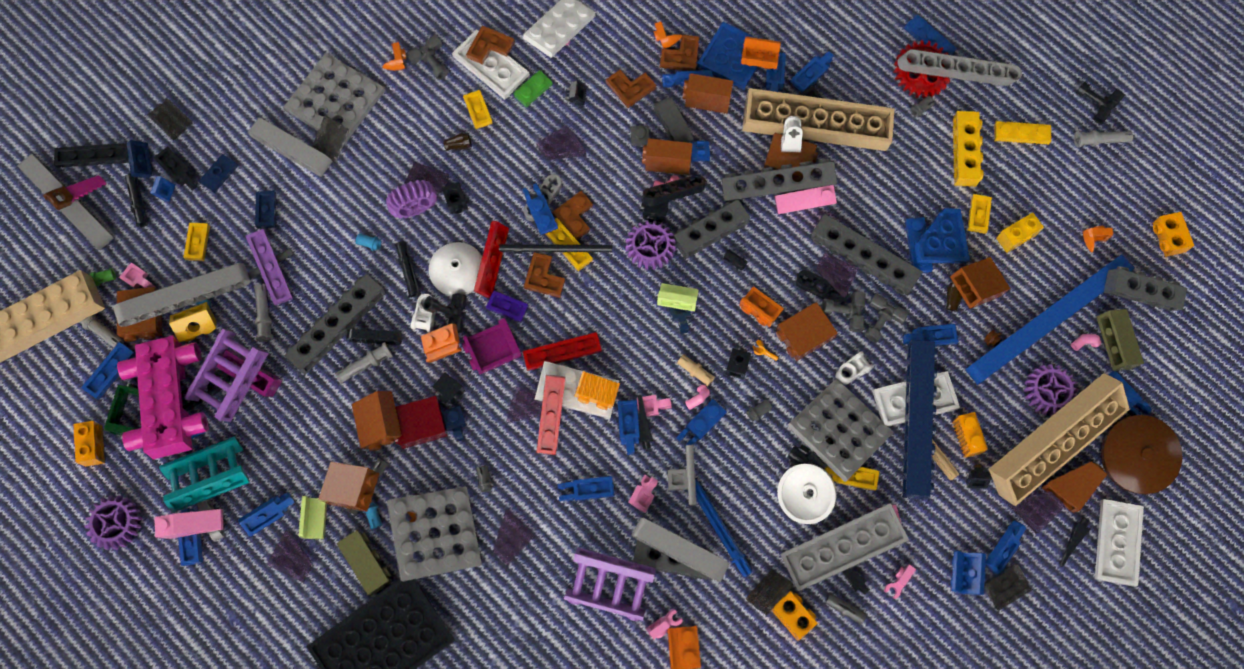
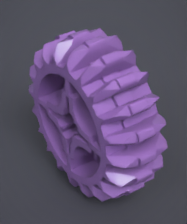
(411, 199)
(657, 241)
(1052, 376)
(108, 529)

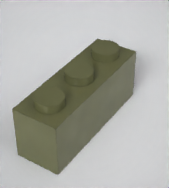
(1120, 340)
(364, 562)

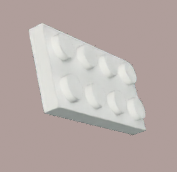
(559, 26)
(497, 72)
(571, 381)
(892, 399)
(1119, 542)

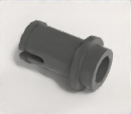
(918, 108)
(759, 410)
(484, 479)

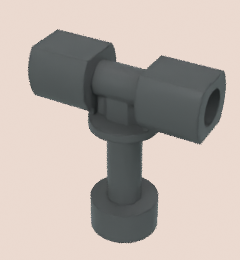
(427, 53)
(852, 310)
(886, 313)

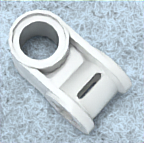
(792, 135)
(421, 318)
(856, 367)

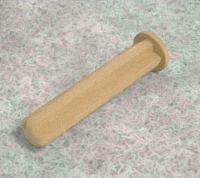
(944, 464)

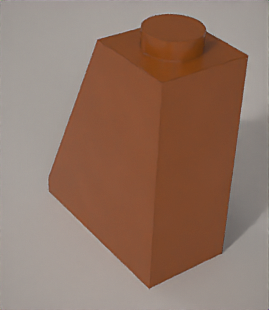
(1076, 486)

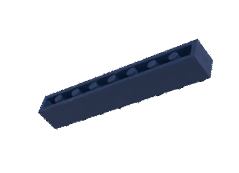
(919, 420)

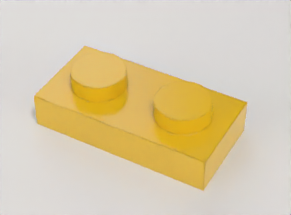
(477, 109)
(979, 213)
(196, 241)

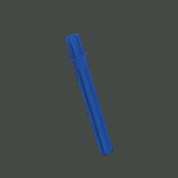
(721, 530)

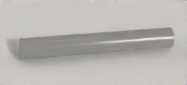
(691, 475)

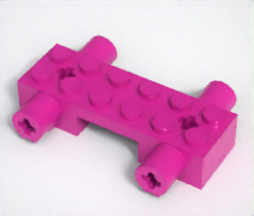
(164, 422)

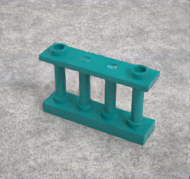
(207, 488)

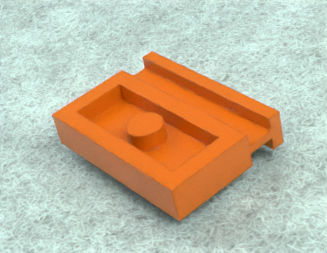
(441, 343)
(684, 648)

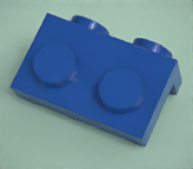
(968, 573)

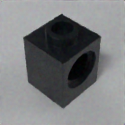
(452, 191)

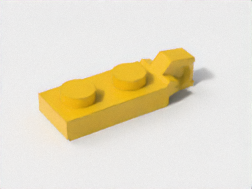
(862, 478)

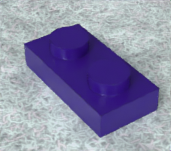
(507, 306)

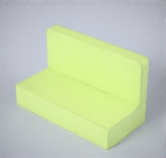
(677, 297)
(312, 518)

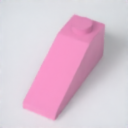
(805, 199)
(188, 523)

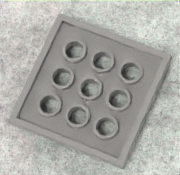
(343, 73)
(841, 441)
(405, 547)

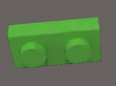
(533, 88)

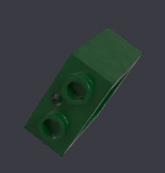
(117, 407)

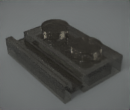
(170, 119)
(330, 138)
(1007, 586)
(769, 592)

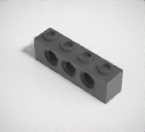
(689, 246)
(1171, 299)
(663, 564)

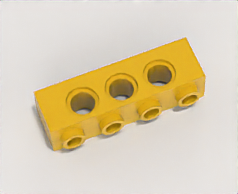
(961, 139)

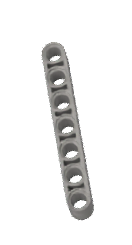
(952, 70)
(76, 212)
(181, 294)

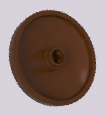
(1141, 454)

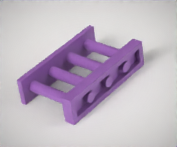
(242, 382)
(623, 569)

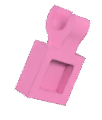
(135, 277)
(652, 405)
(642, 495)
(903, 576)
(660, 627)

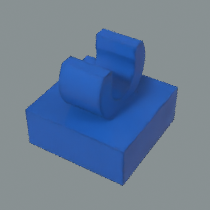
(700, 151)
(162, 189)

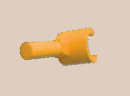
(761, 350)

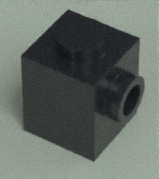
(655, 212)
(738, 363)
(448, 389)

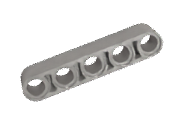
(290, 147)
(680, 549)

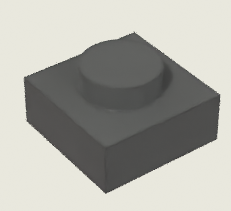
(639, 135)

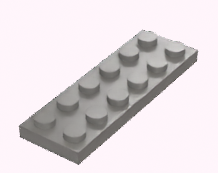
(844, 547)

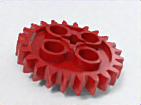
(920, 84)

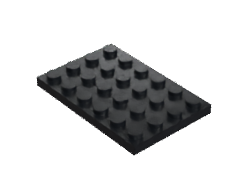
(387, 632)

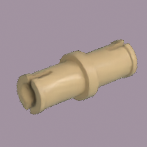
(695, 370)

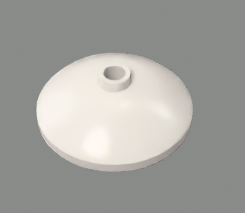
(457, 279)
(795, 498)

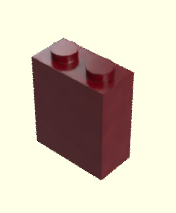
(420, 422)

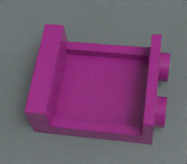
(491, 347)

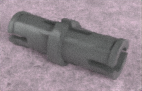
(845, 608)

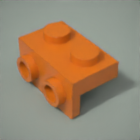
(760, 52)
(761, 307)

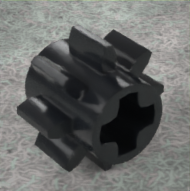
(798, 455)

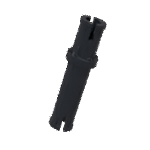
(137, 206)
(405, 261)

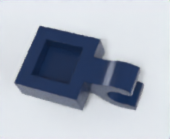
(680, 315)
(454, 421)

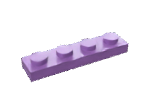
(269, 267)

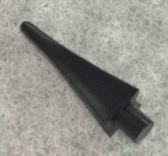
(644, 430)
(1079, 531)
(856, 581)

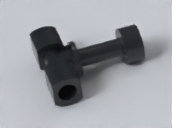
(1104, 105)
(452, 311)

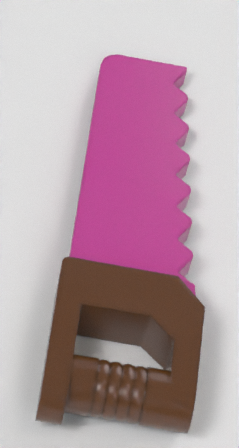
(73, 192)

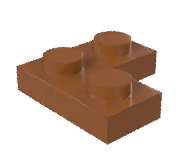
(489, 40)
(681, 59)
(629, 91)
(570, 213)
(539, 279)

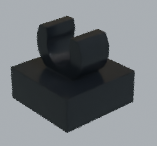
(577, 93)
(978, 478)

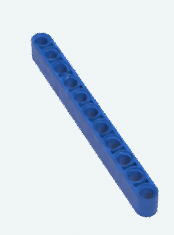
(1044, 323)

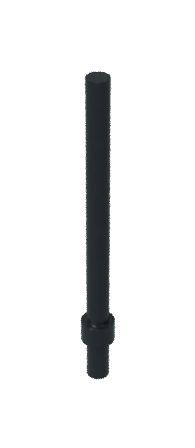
(519, 248)

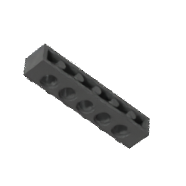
(827, 178)
(862, 245)
(334, 334)

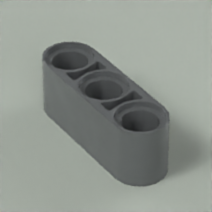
(672, 120)

